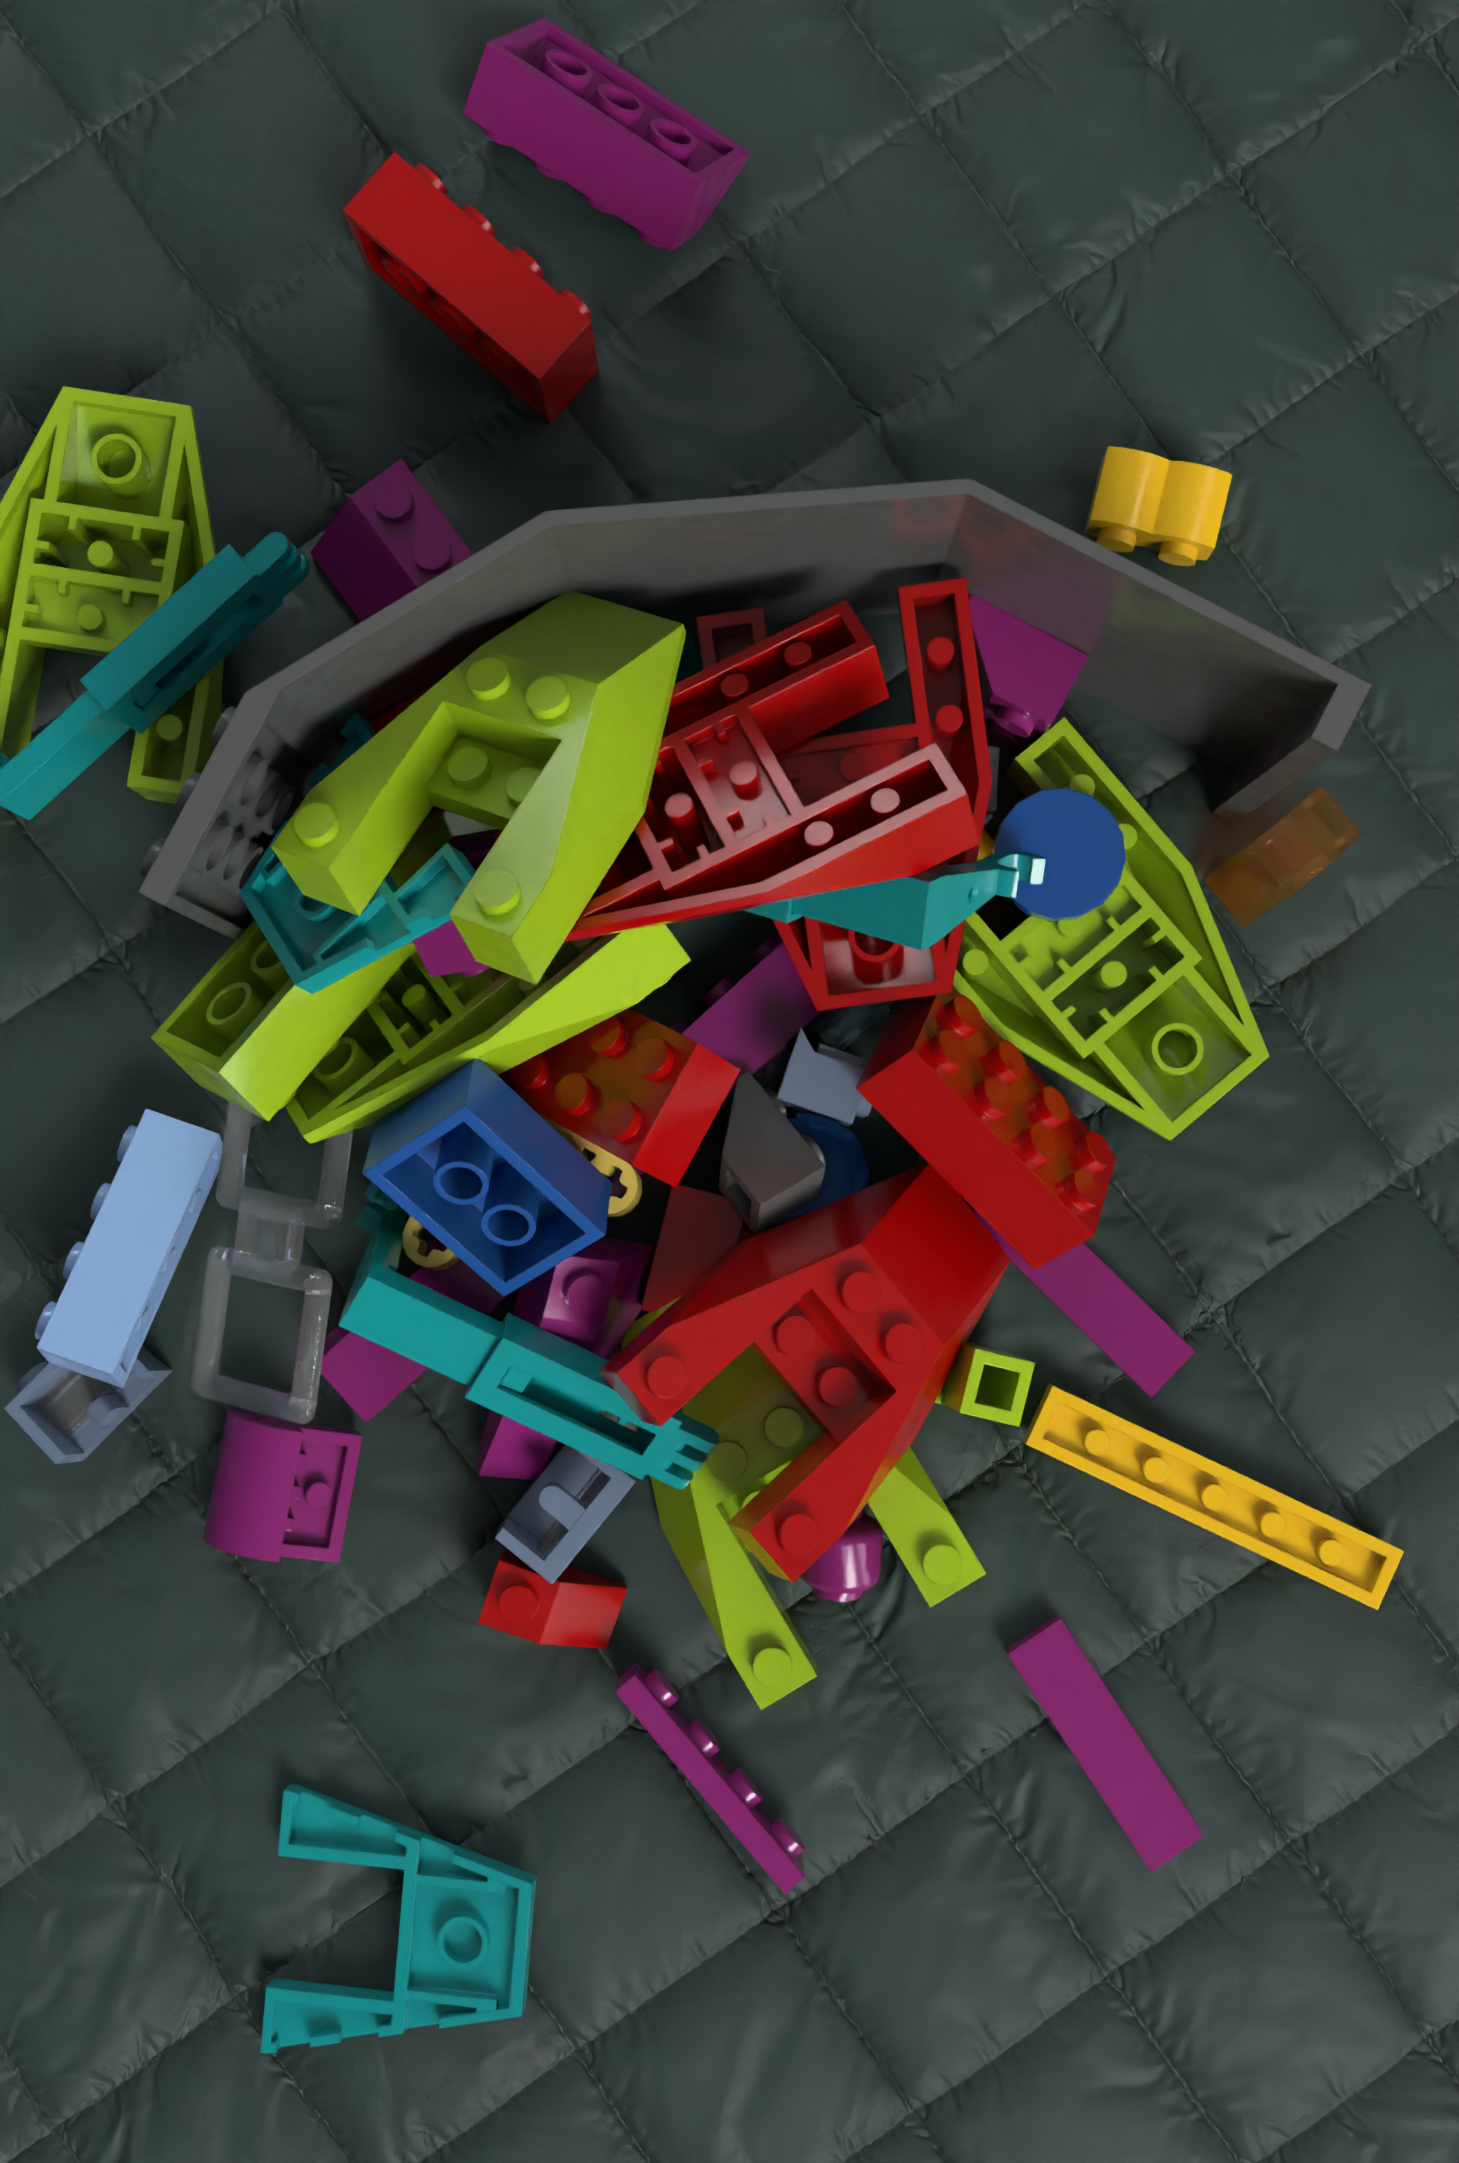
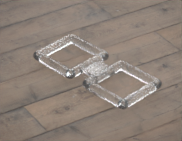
(269, 1251)

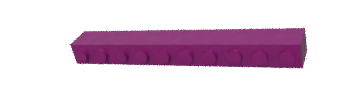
(742, 1025)

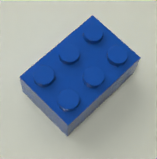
(488, 1177)

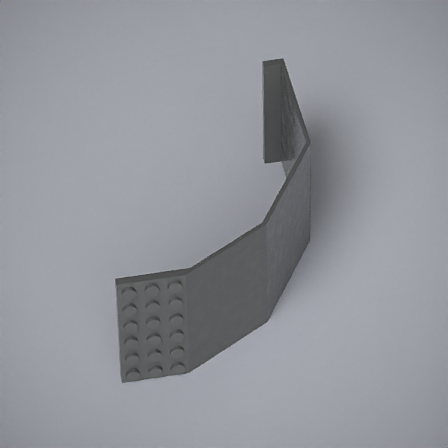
(1148, 643)

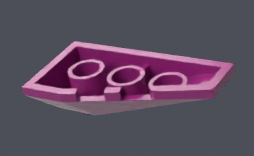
(582, 1300)

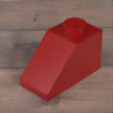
(693, 1239)
(571, 1612)

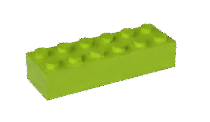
(258, 1033)

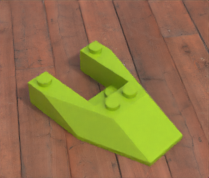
(90, 546)
(529, 734)
(1130, 994)
(439, 1023)
(758, 1437)

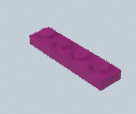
(728, 1793)

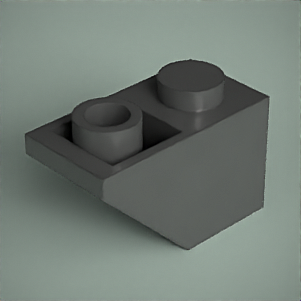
(765, 1161)

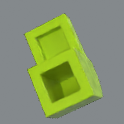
(988, 1384)

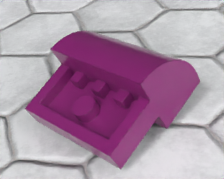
(281, 1488)

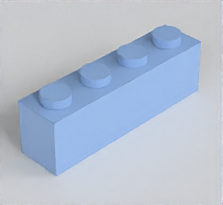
(130, 1249)

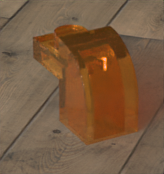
(1283, 857)

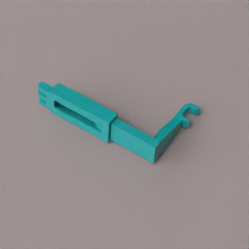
(154, 667)
(917, 907)
(511, 1363)

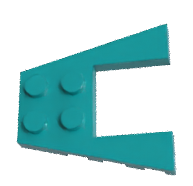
(458, 1937)

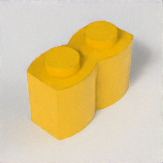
(1157, 505)

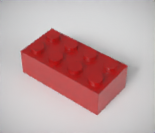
(474, 286)
(630, 1091)
(989, 1125)

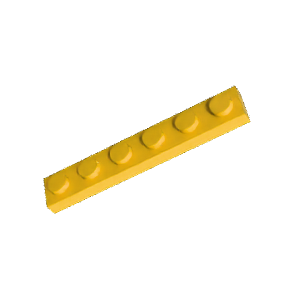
(1213, 1496)

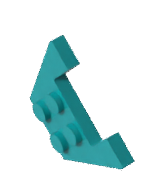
(327, 943)

